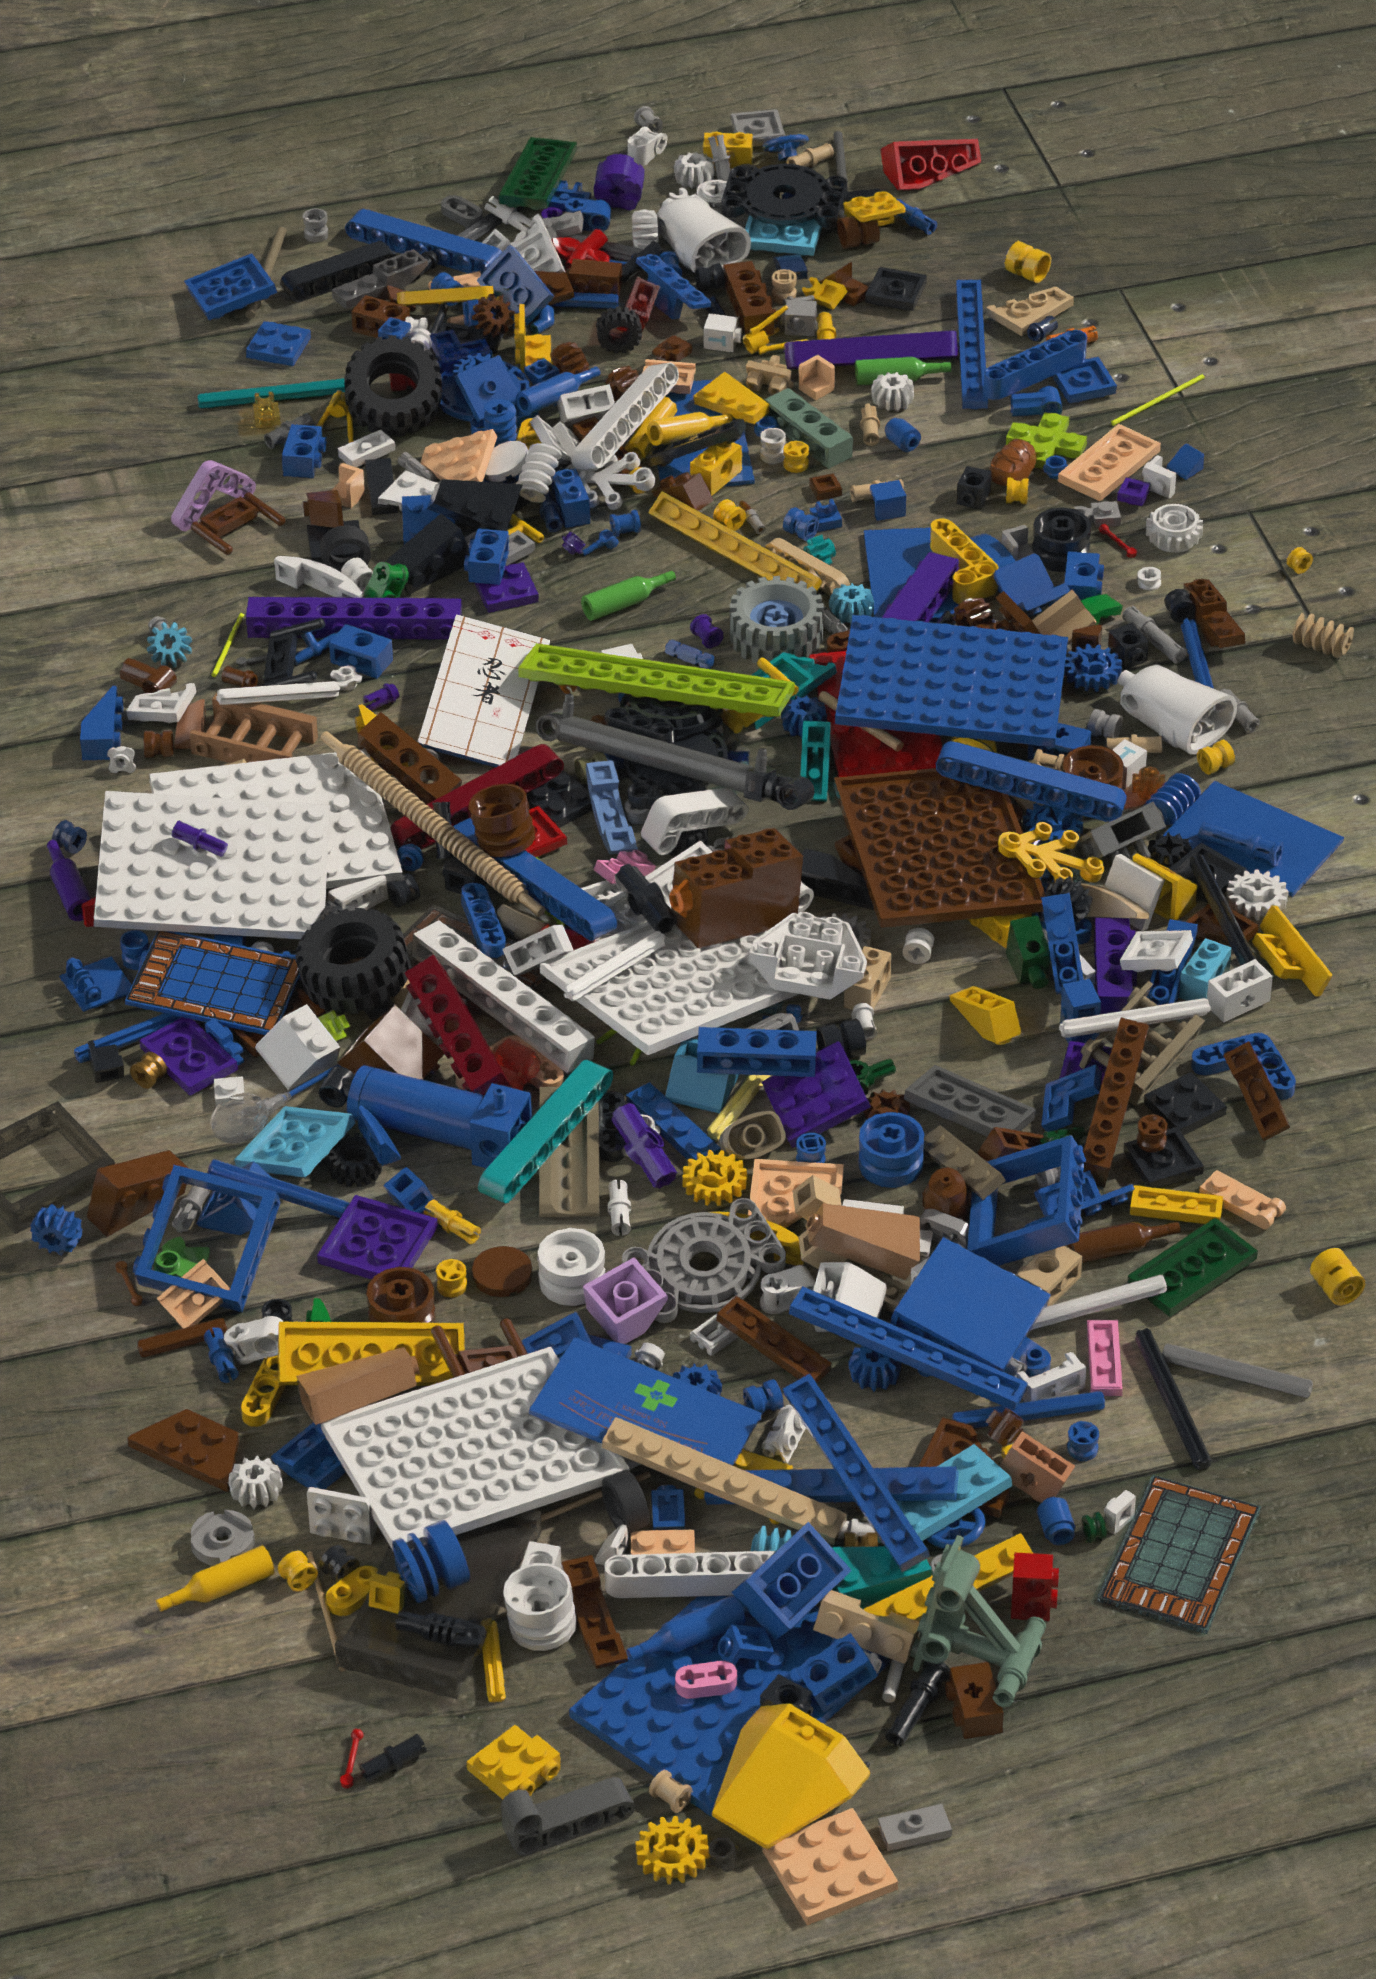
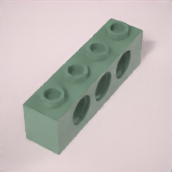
(807, 424)

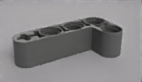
(563, 1817)

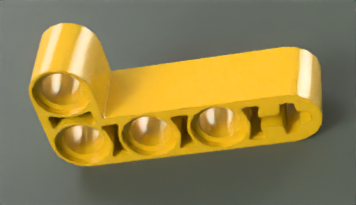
(975, 566)

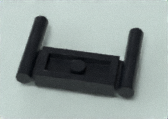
(463, 332)
(282, 654)

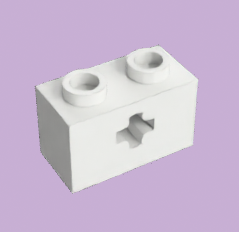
(537, 948)
(1239, 990)

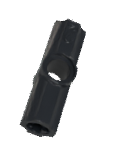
(645, 898)

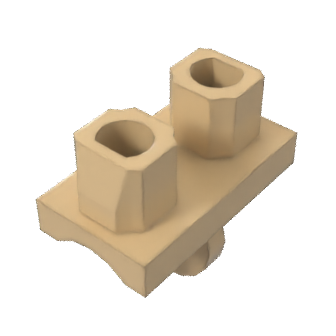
(768, 373)

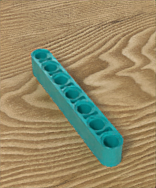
(545, 1131)

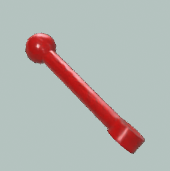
(1130, 551)
(347, 1780)

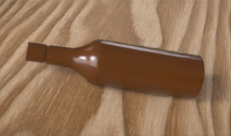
(1119, 1239)

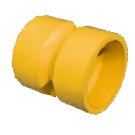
(1027, 262)
(1337, 1276)

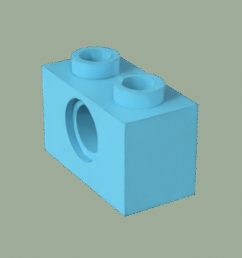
(1206, 963)

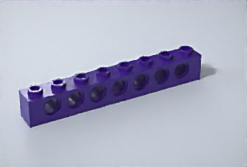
(382, 616)

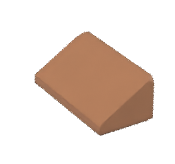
(191, 720)

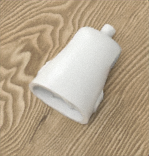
(701, 233)
(1177, 707)

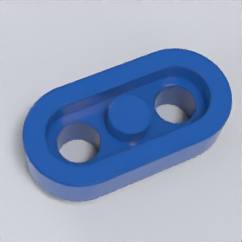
(1034, 1356)

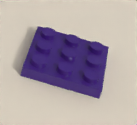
(817, 1101)
(376, 1238)

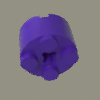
(619, 181)

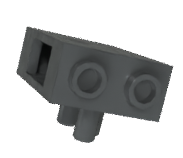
(1120, 834)

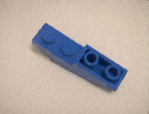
(1062, 940)
(1167, 983)

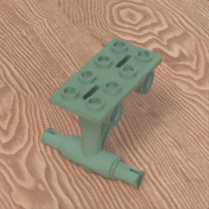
(944, 1631)

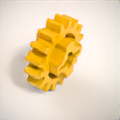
(714, 1177)
(672, 1849)

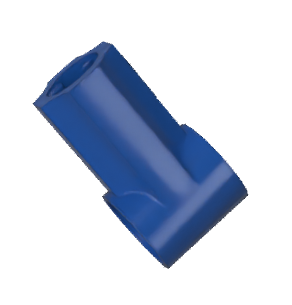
(1036, 403)

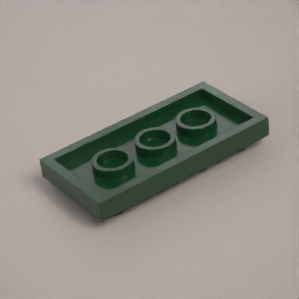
(1196, 1265)

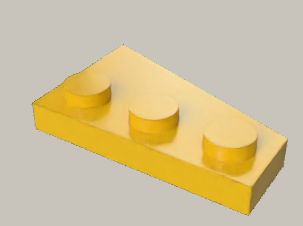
(733, 398)

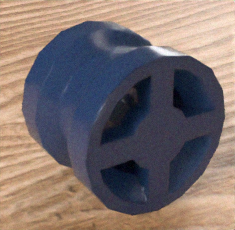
(69, 836)

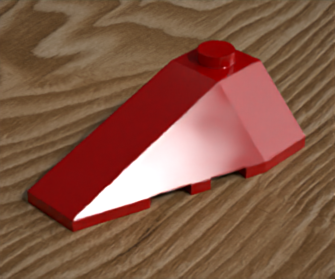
(922, 163)

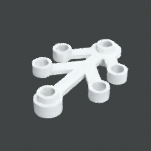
(641, 478)

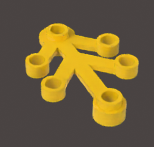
(1047, 854)

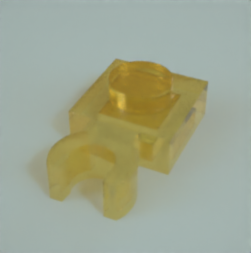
(266, 411)

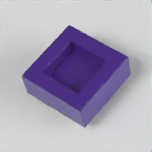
(1133, 491)

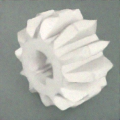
(693, 170)
(644, 228)
(892, 391)
(255, 1482)

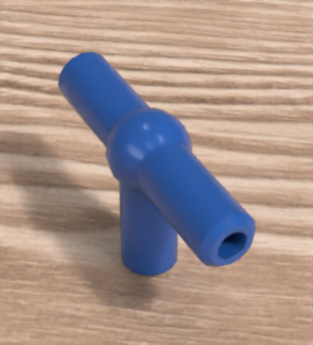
(313, 647)

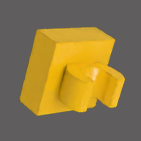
(387, 1592)

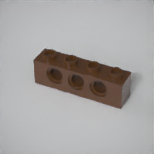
(748, 296)
(382, 732)

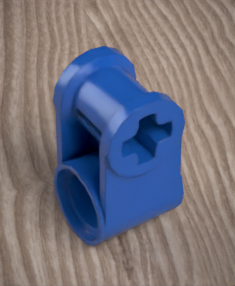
(595, 213)

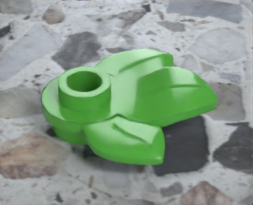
(178, 1259)

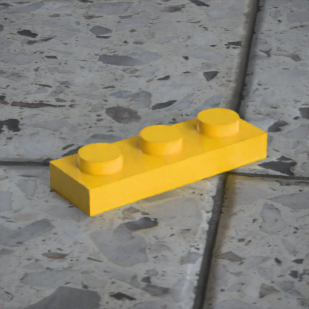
(1175, 1205)

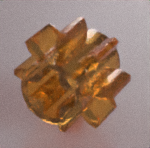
(1147, 782)

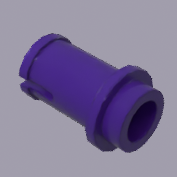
(383, 696)

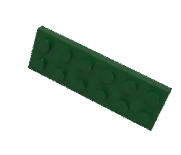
(537, 173)

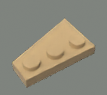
(1020, 314)

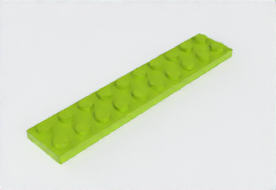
(656, 680)

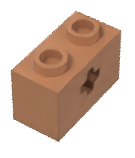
(1036, 1468)

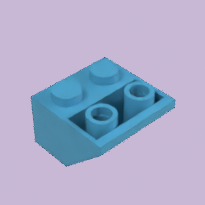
(696, 1089)

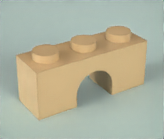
(807, 1200)
(884, 1635)

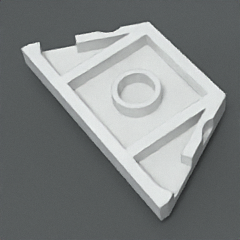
(538, 248)

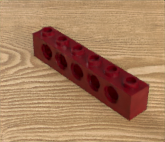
(454, 1026)

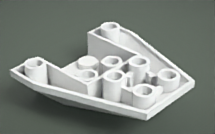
(809, 956)

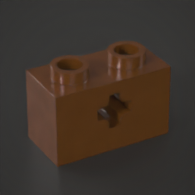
(972, 1693)

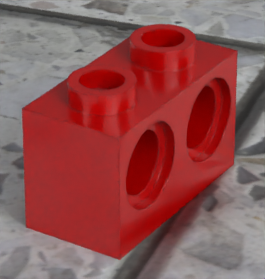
(1033, 1586)

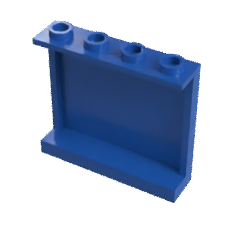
(970, 1306)

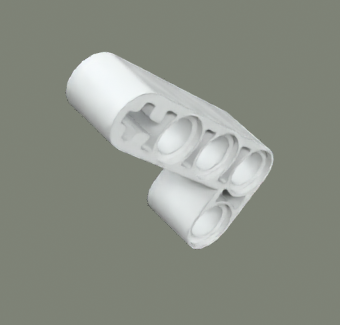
(688, 812)

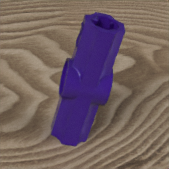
(644, 1145)

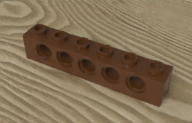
(1114, 1098)

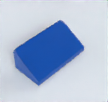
(376, 1137)

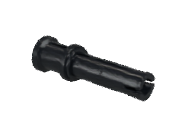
(923, 1691)

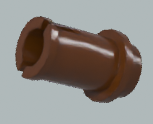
(239, 678)

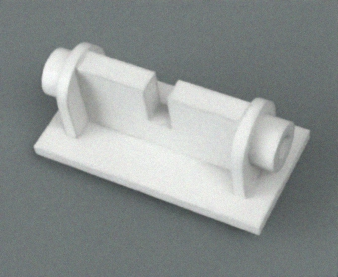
(786, 1434)

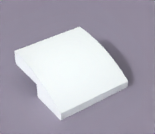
(558, 436)

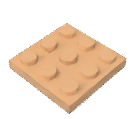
(831, 1867)

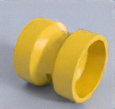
(1217, 756)

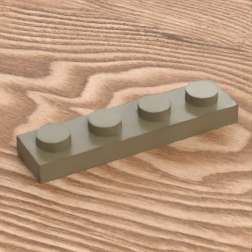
(952, 1153)

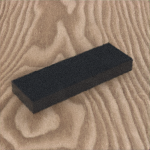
(379, 479)

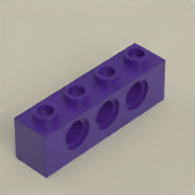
(1111, 982)

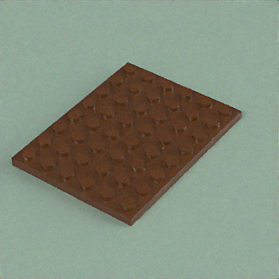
(934, 848)

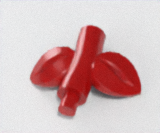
(588, 249)

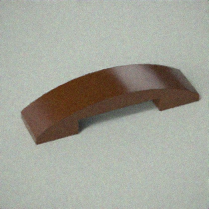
(1257, 1091)
(592, 1613)

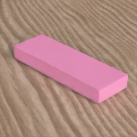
(1104, 1357)

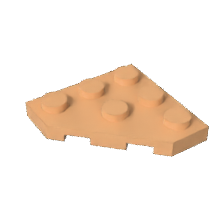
(461, 457)
(777, 1179)

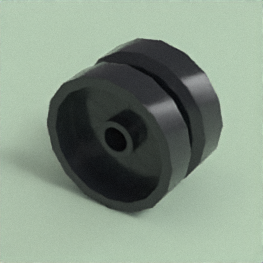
(1058, 533)

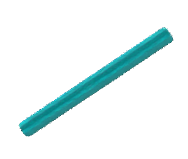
(280, 392)

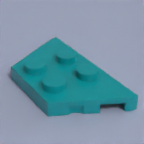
(801, 671)

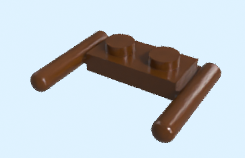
(230, 517)
(476, 1359)

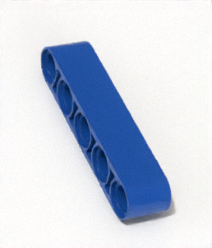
(1035, 364)

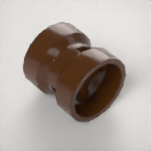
(158, 744)

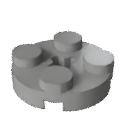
(209, 1526)

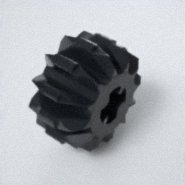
(1079, 896)

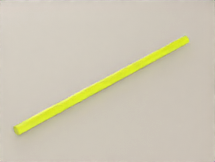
(1158, 399)

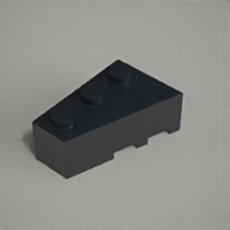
(432, 553)

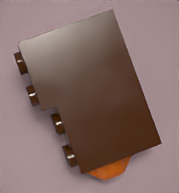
(737, 888)

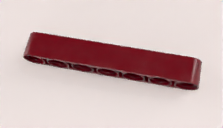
(525, 771)

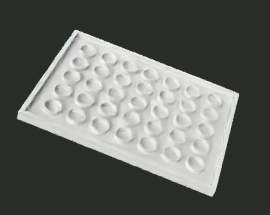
(358, 825)
(261, 887)
(669, 990)
(466, 1451)

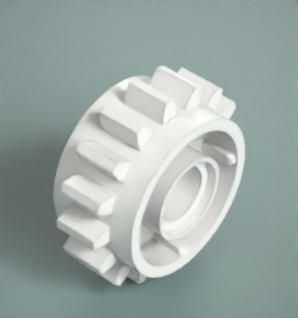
(1174, 528)

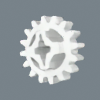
(1256, 893)

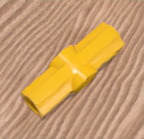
(639, 441)

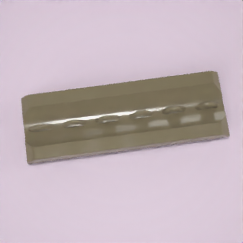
(572, 1172)

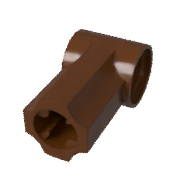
(147, 677)

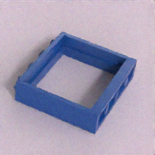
(1041, 1236)
(253, 1251)

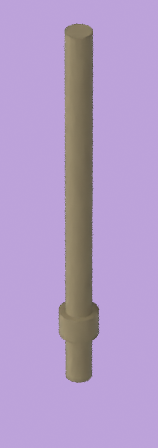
(268, 267)

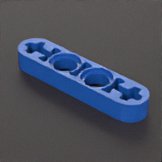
(483, 920)

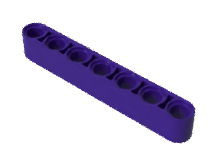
(848, 350)

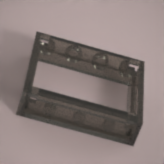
(64, 1191)

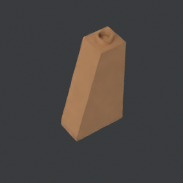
(868, 1237)
(356, 1384)

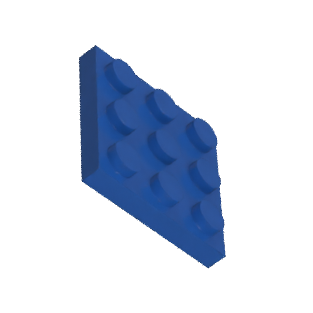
(230, 287)

